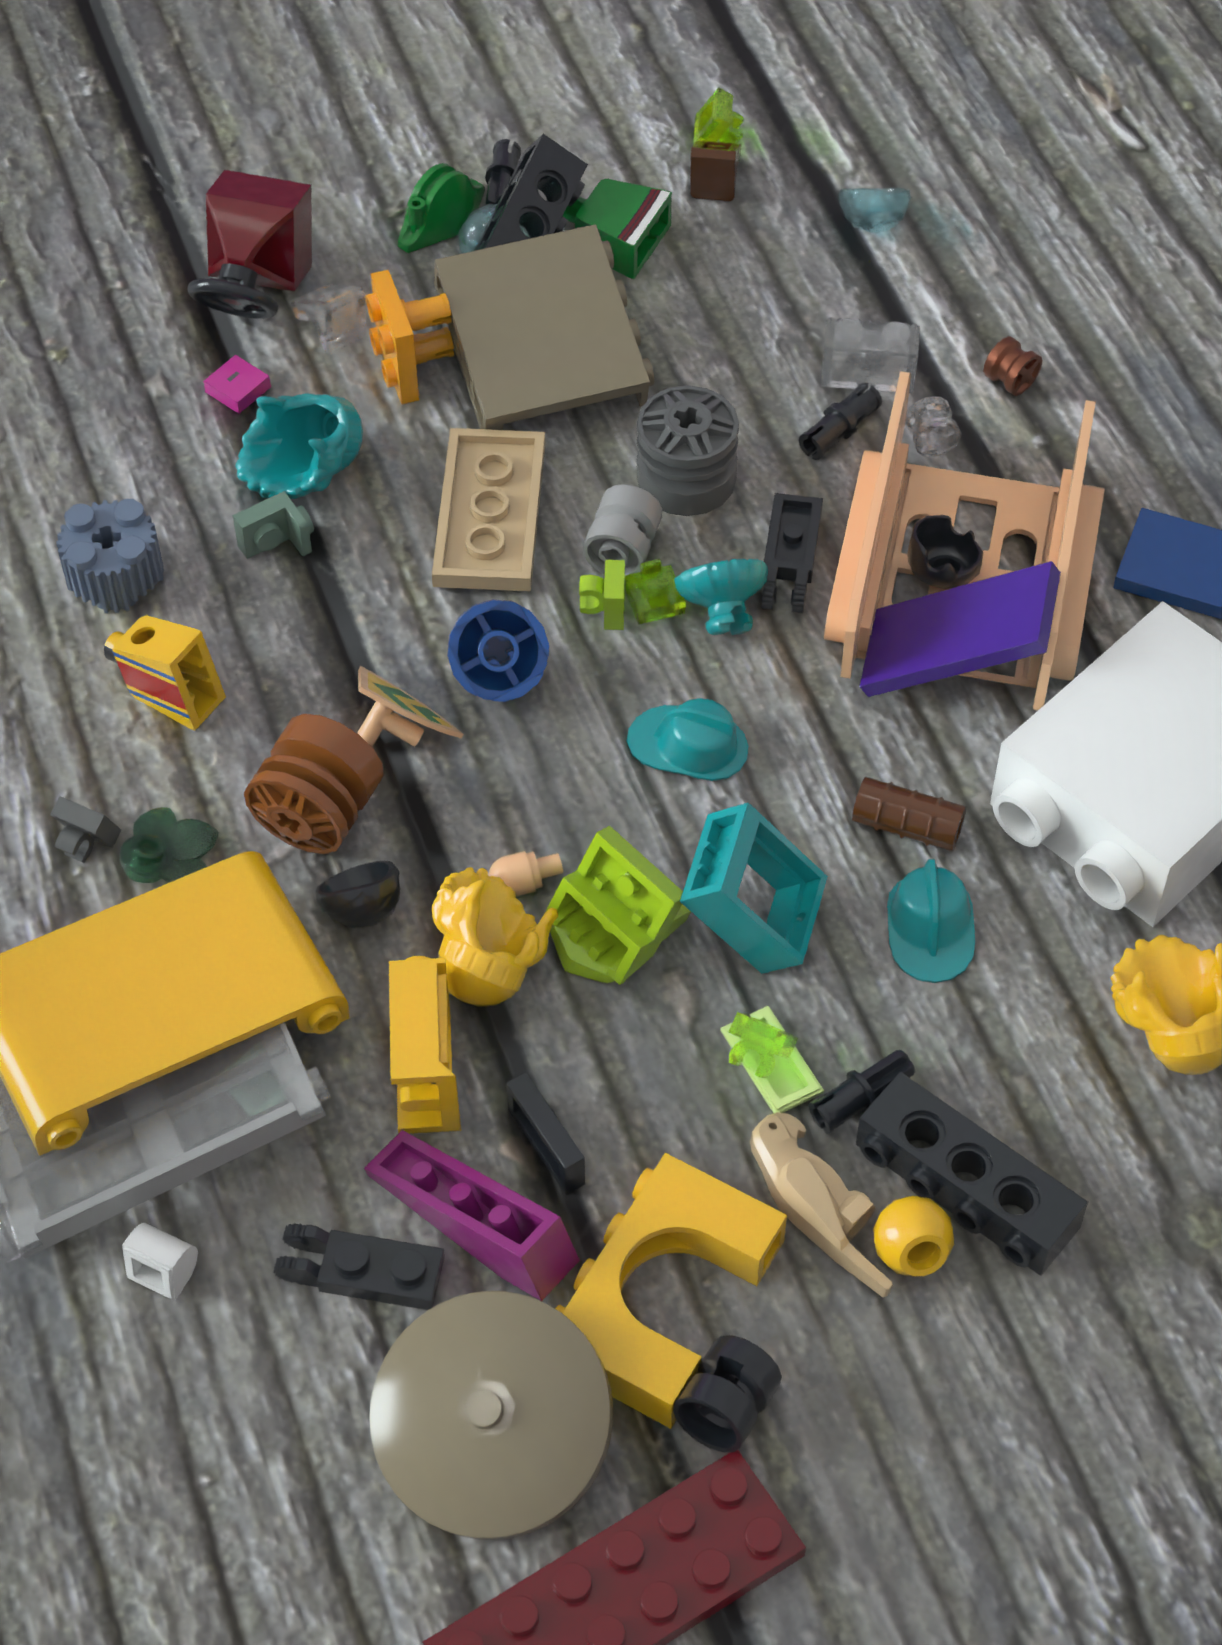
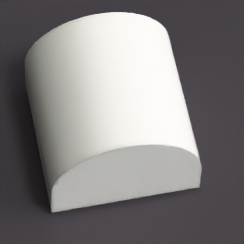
(159, 1260)

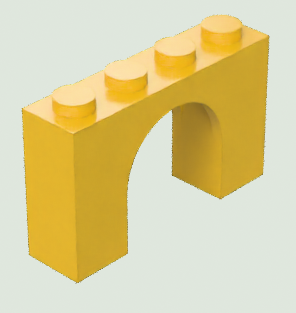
(671, 1213)

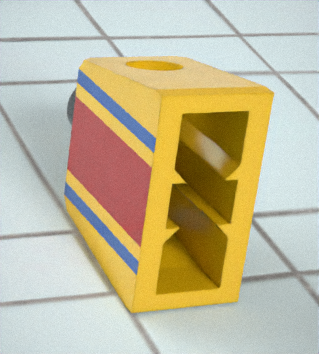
(167, 669)

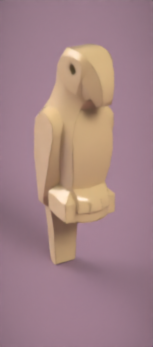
(815, 1196)

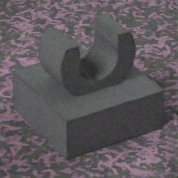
(82, 829)

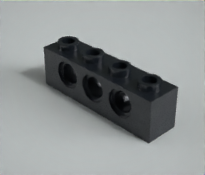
(544, 168)
(959, 1145)

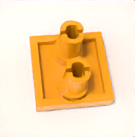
(395, 336)

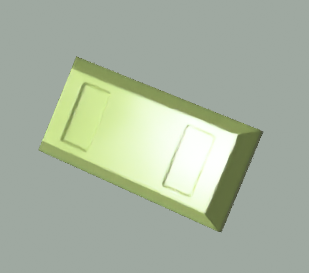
(791, 1078)

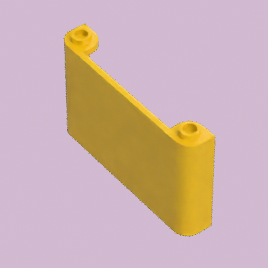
(154, 992)

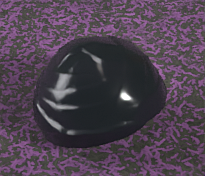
(361, 894)

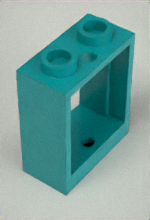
(726, 846)

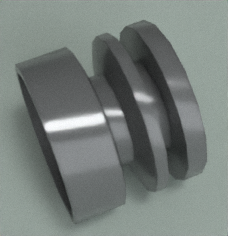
(687, 449)

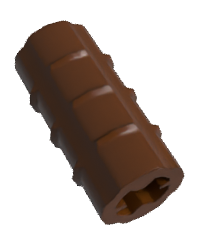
(909, 813)

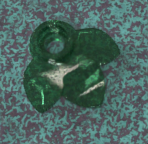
(166, 847)

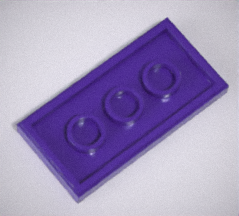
(961, 629)

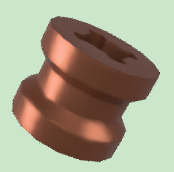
(1012, 365)

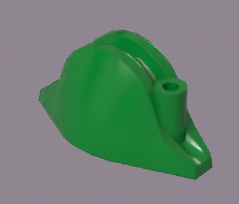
(438, 207)

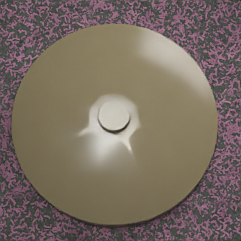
(491, 1415)

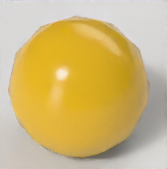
(914, 1232)

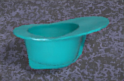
(689, 740)
(931, 924)

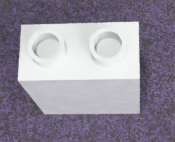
(1126, 768)

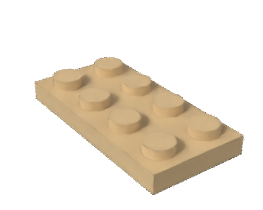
(489, 510)

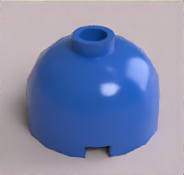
(498, 650)

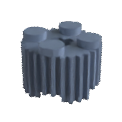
(110, 553)

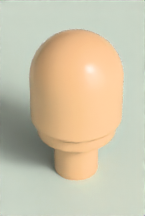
(524, 871)

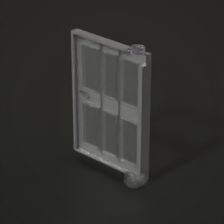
(152, 1139)

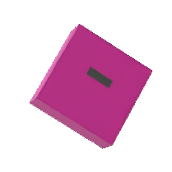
(237, 384)

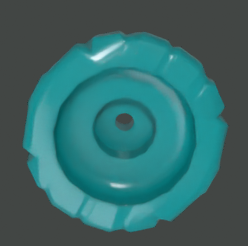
(724, 590)

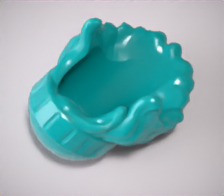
(298, 444)

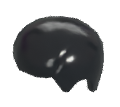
(943, 555)

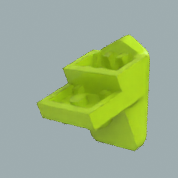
(613, 911)

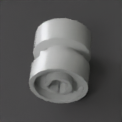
(623, 528)

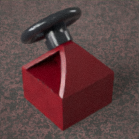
(254, 237)

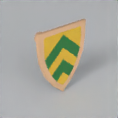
(391, 699)

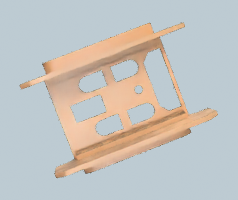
(895, 493)

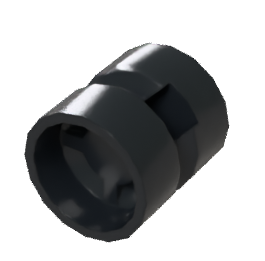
(727, 1393)

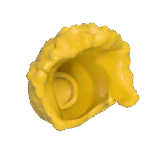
(486, 937)
(1175, 999)

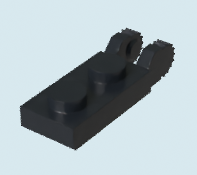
(791, 546)
(363, 1266)

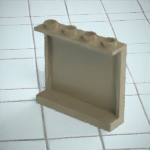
(542, 327)

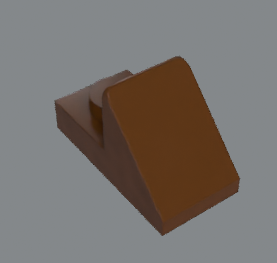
(714, 170)

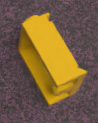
(422, 1046)

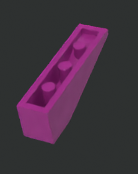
(477, 1213)

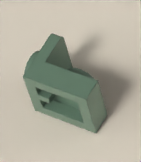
(271, 523)

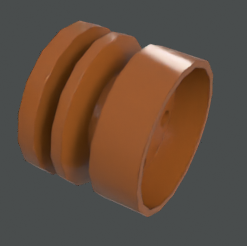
(314, 783)

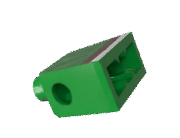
(628, 218)

